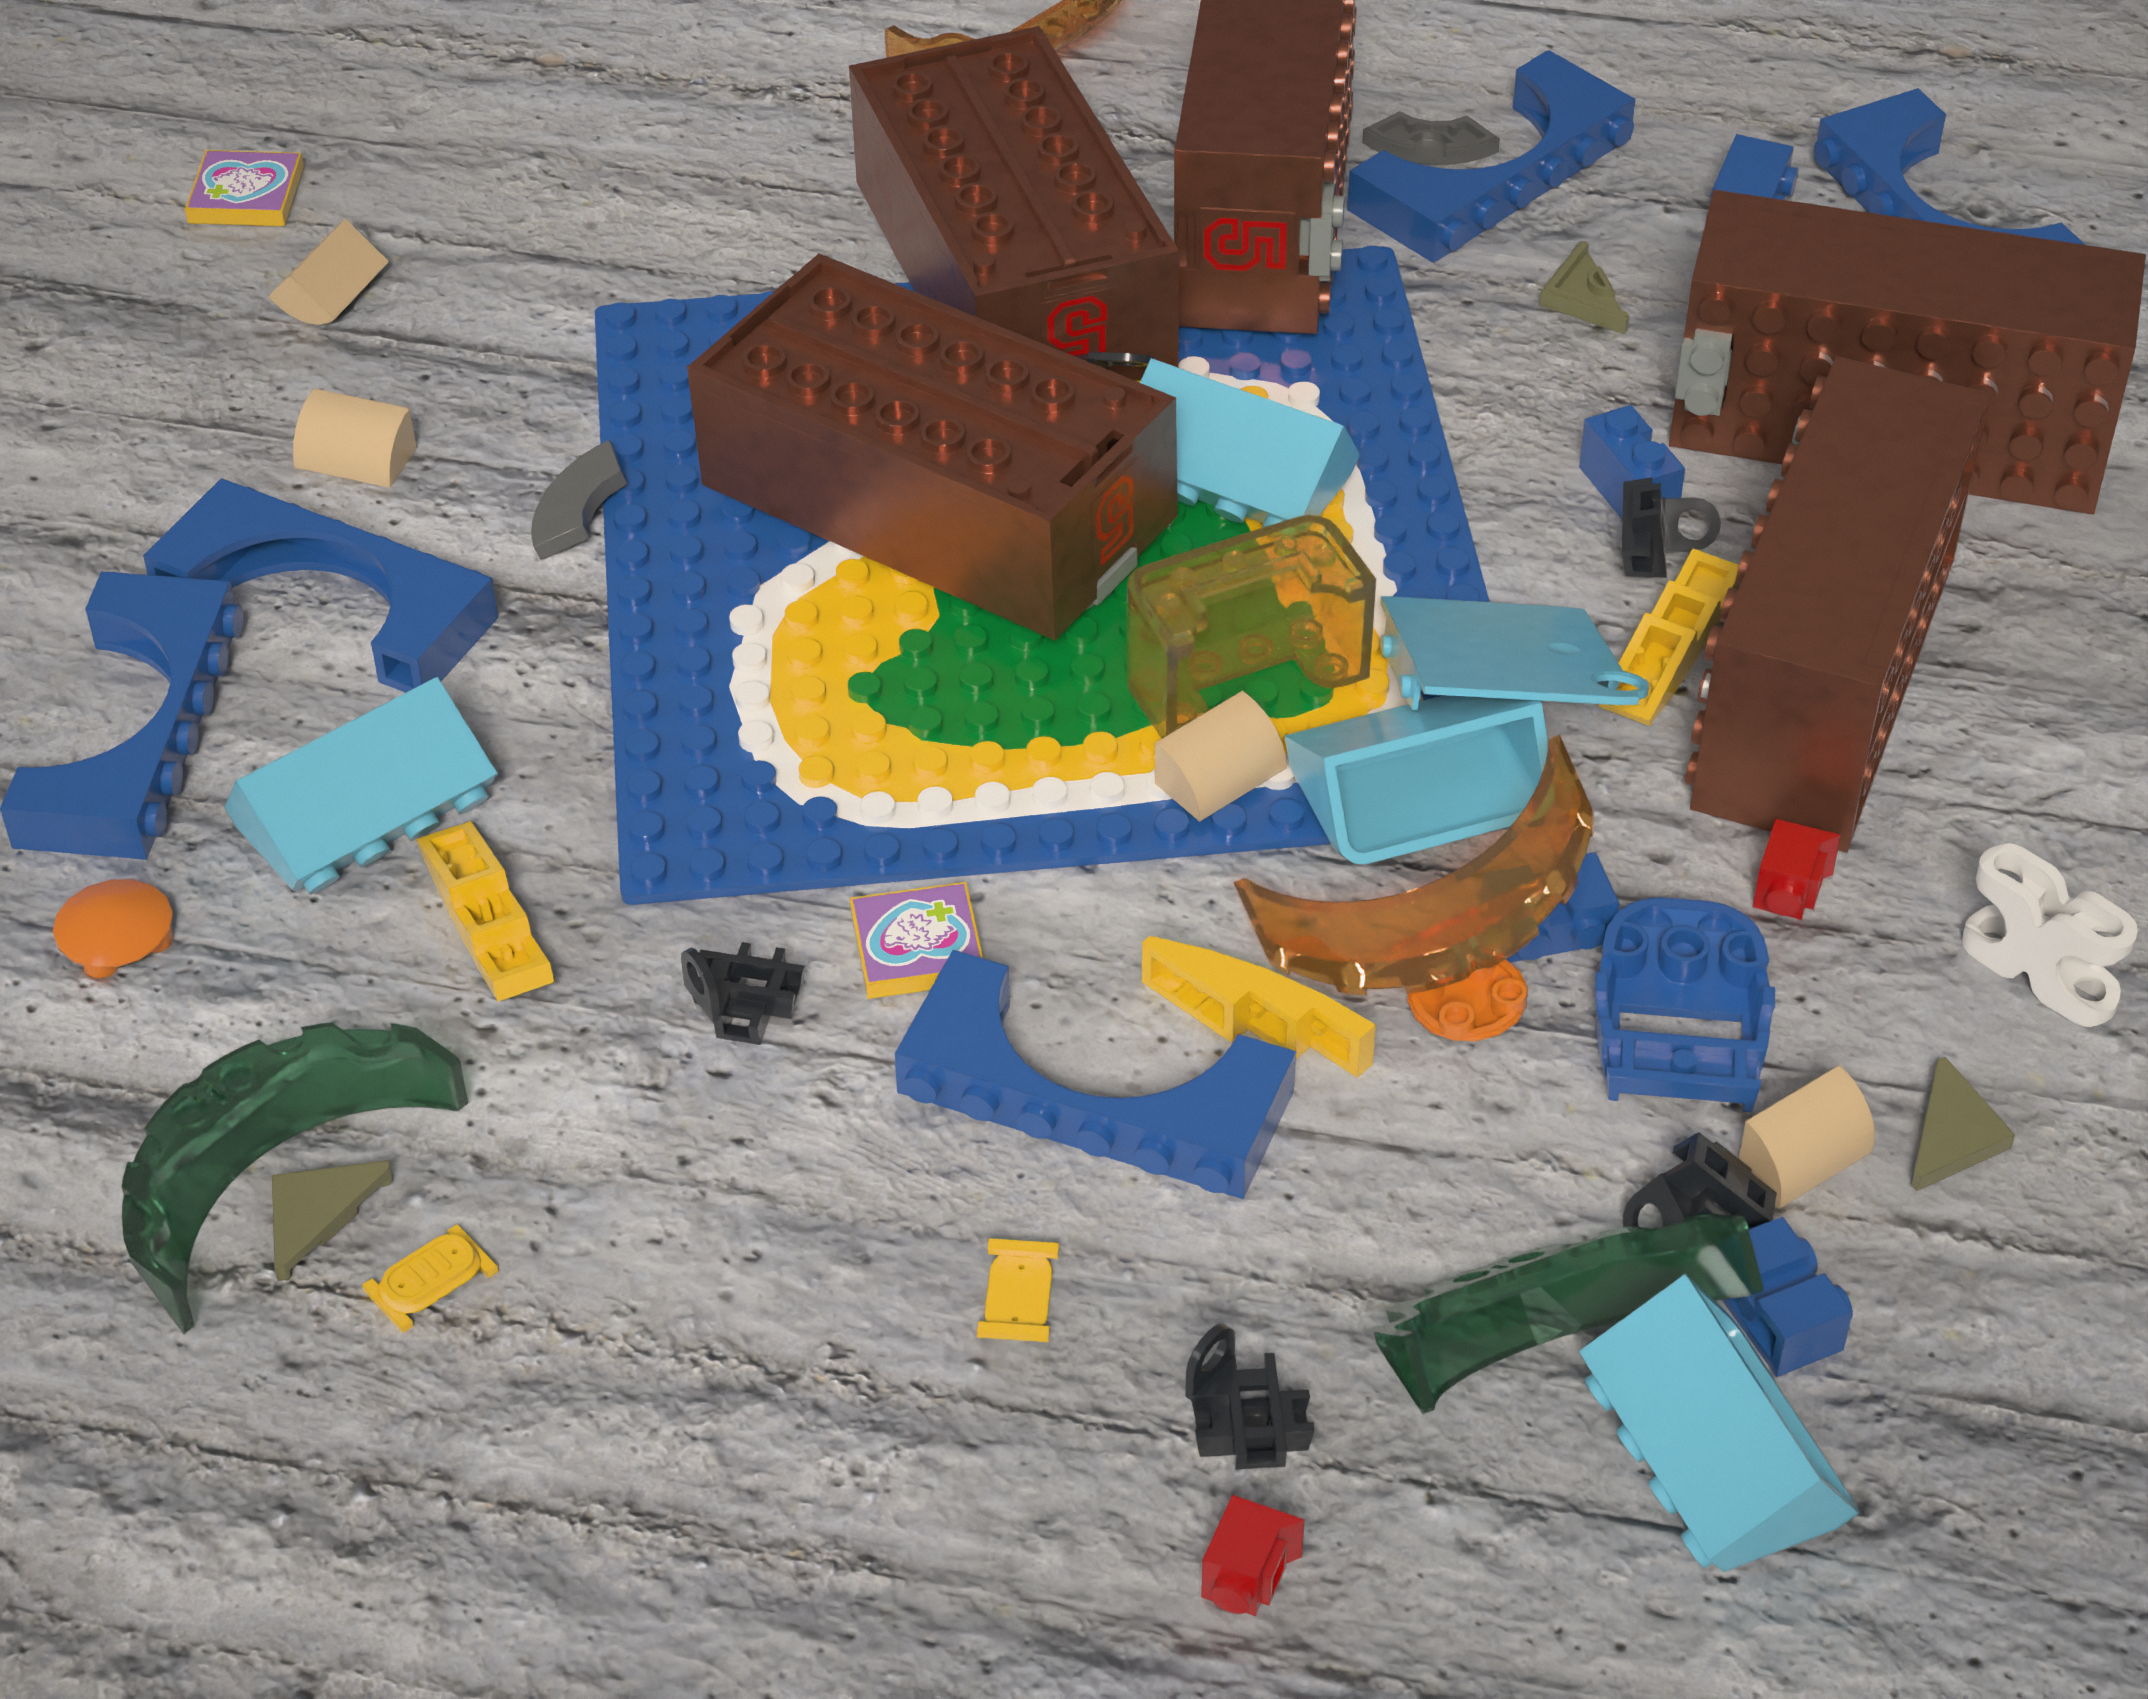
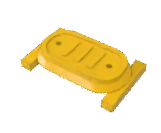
(428, 1276)
(1018, 1290)

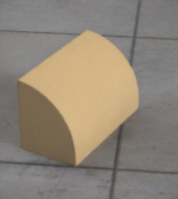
(329, 276)
(353, 438)
(1219, 756)
(1809, 1135)

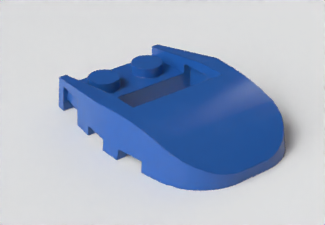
(1686, 964)

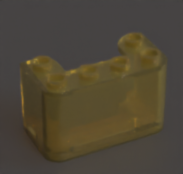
(1245, 608)

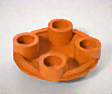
(113, 925)
(1473, 1008)

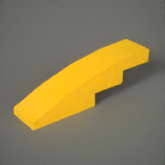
(1675, 633)
(485, 910)
(1244, 996)

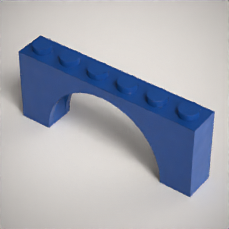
(1879, 142)
(1445, 208)
(245, 535)
(121, 796)
(1197, 1132)

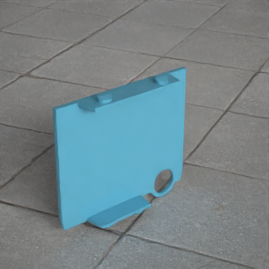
(1501, 652)

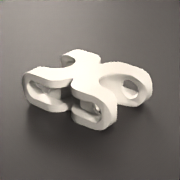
(2049, 934)

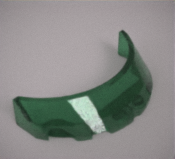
(250, 1106)
(1556, 1293)

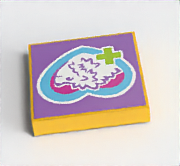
(244, 188)
(909, 936)

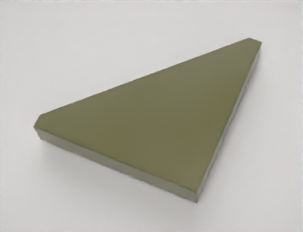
(1584, 292)
(1956, 1129)
(317, 1205)

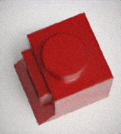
(1794, 868)
(1249, 1555)

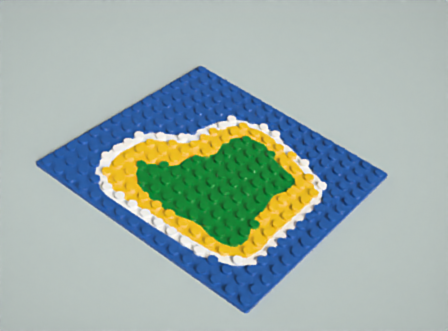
(855, 727)

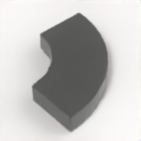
(1431, 141)
(572, 499)

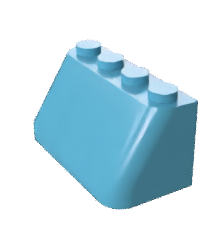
(1251, 451)
(1420, 774)
(362, 788)
(1714, 1430)

